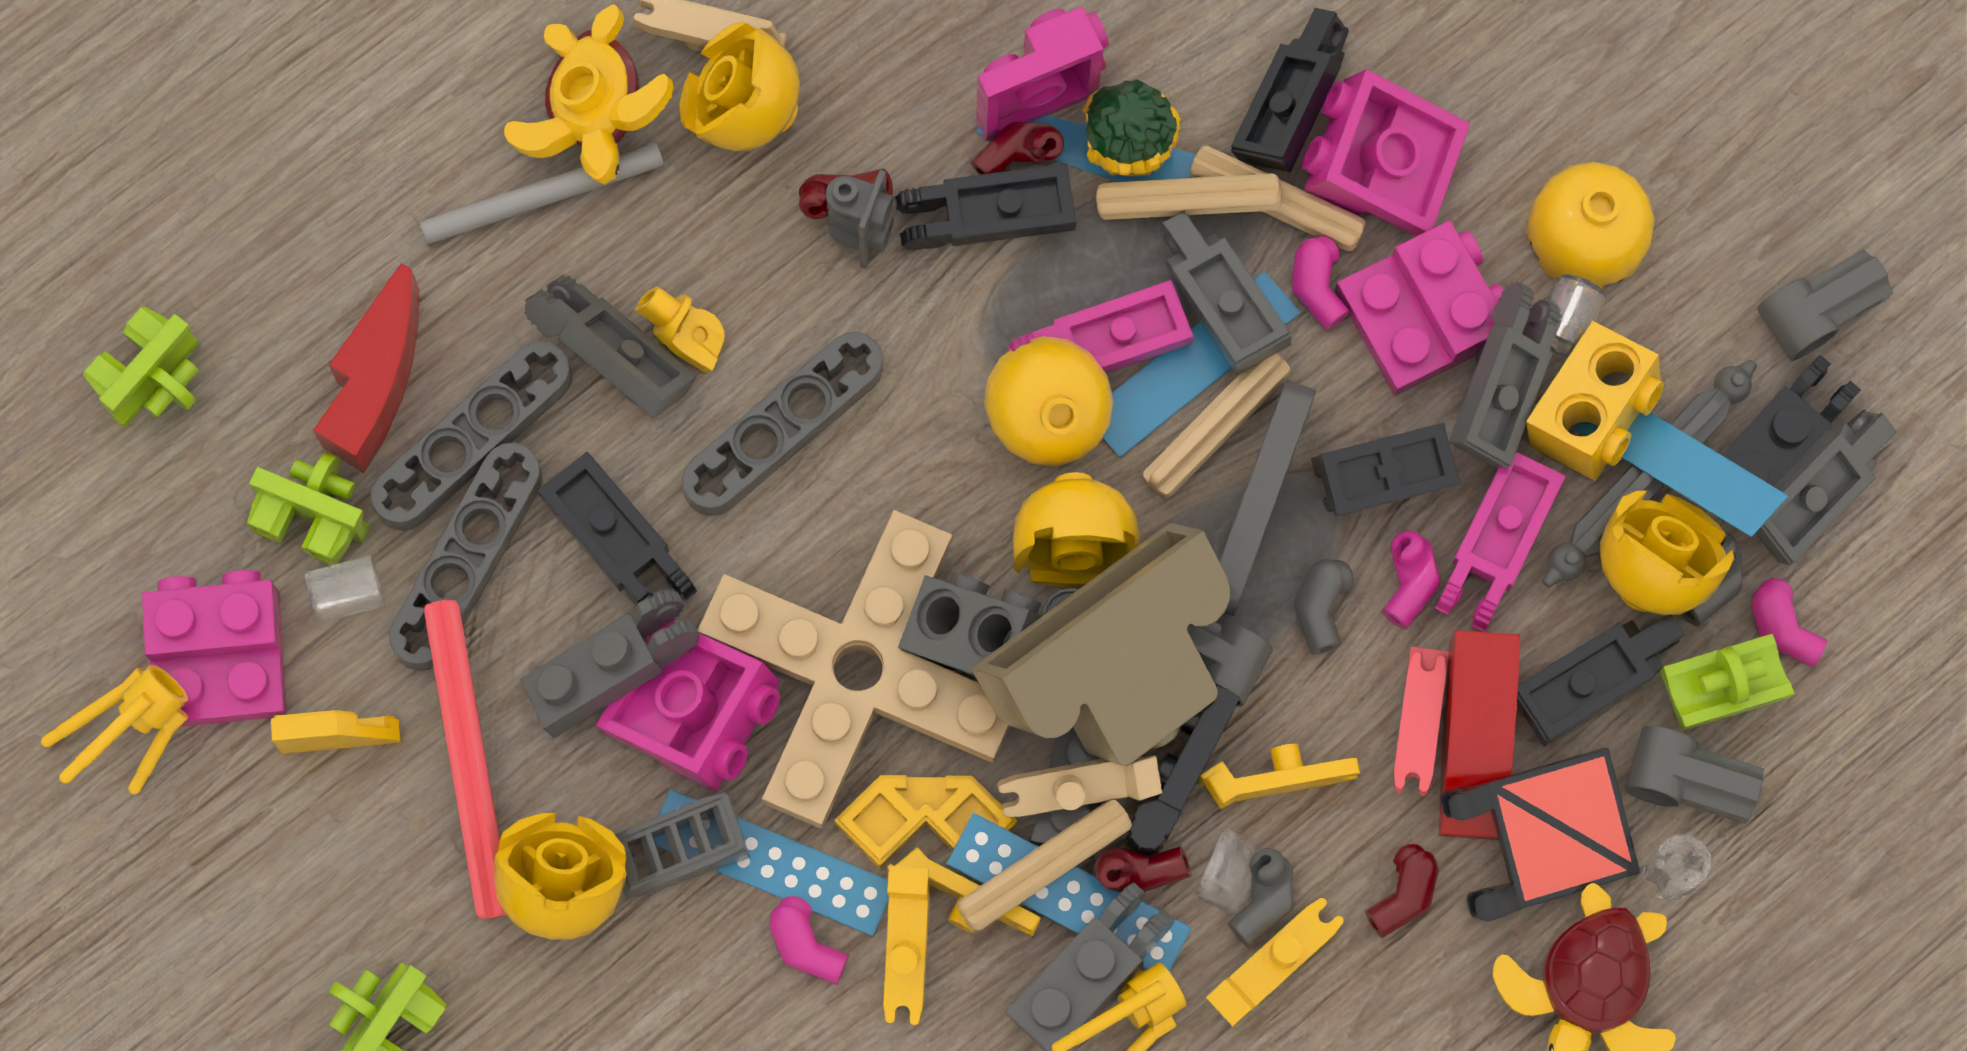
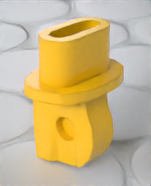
(685, 330)

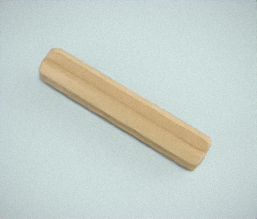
(1190, 195)
(1297, 206)
(1215, 425)
(1044, 865)

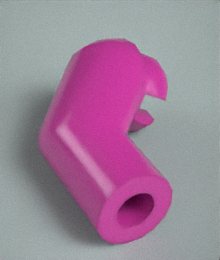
(1311, 281)
(1417, 578)
(1775, 615)
(797, 942)

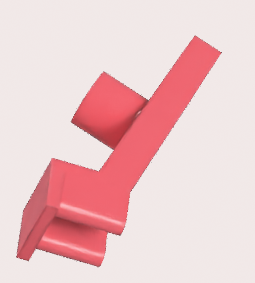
(1420, 718)

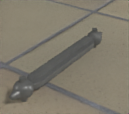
(1698, 421)

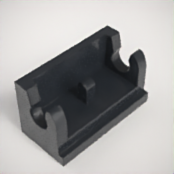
(1386, 470)

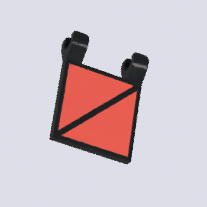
(1555, 831)

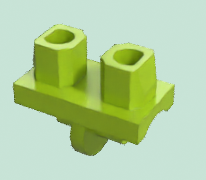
(154, 375)
(332, 520)
(1726, 682)
(401, 996)

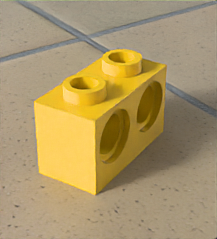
(1582, 397)

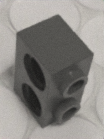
(980, 625)

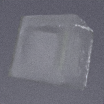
(1228, 874)

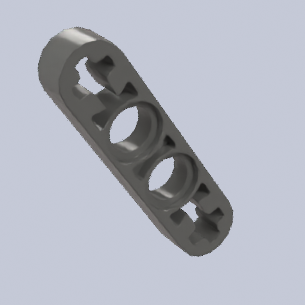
(463, 427)
(790, 431)
(1264, 488)
(457, 552)

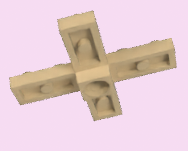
(812, 645)

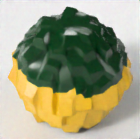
(1130, 128)

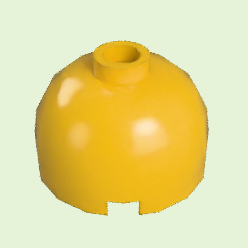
(743, 92)
(1591, 224)
(1049, 401)
(1073, 531)
(1663, 554)
(559, 875)

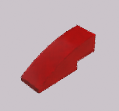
(373, 373)
(1478, 720)

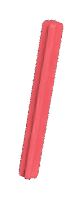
(465, 751)

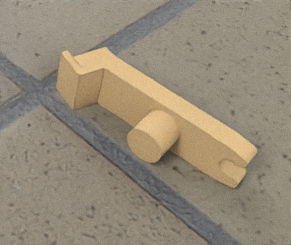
(694, 21)
(1080, 785)

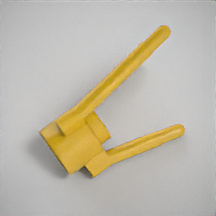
(149, 702)
(1147, 999)

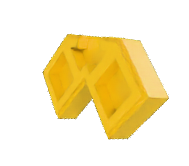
(900, 806)

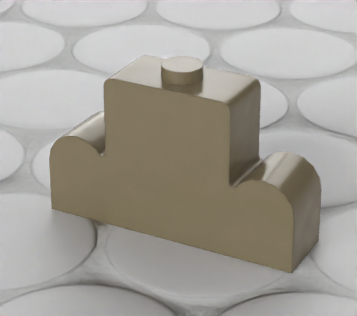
(1117, 652)

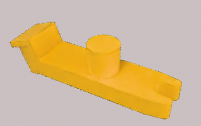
(1287, 777)
(960, 887)
(906, 941)
(1273, 963)

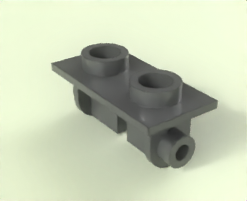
(860, 214)

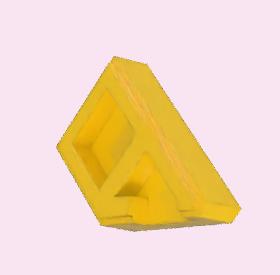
(332, 731)

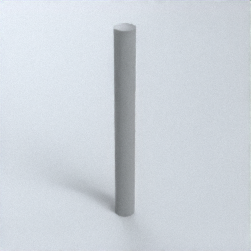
(533, 196)

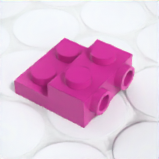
(1056, 71)
(1384, 152)
(1422, 306)
(219, 645)
(697, 712)

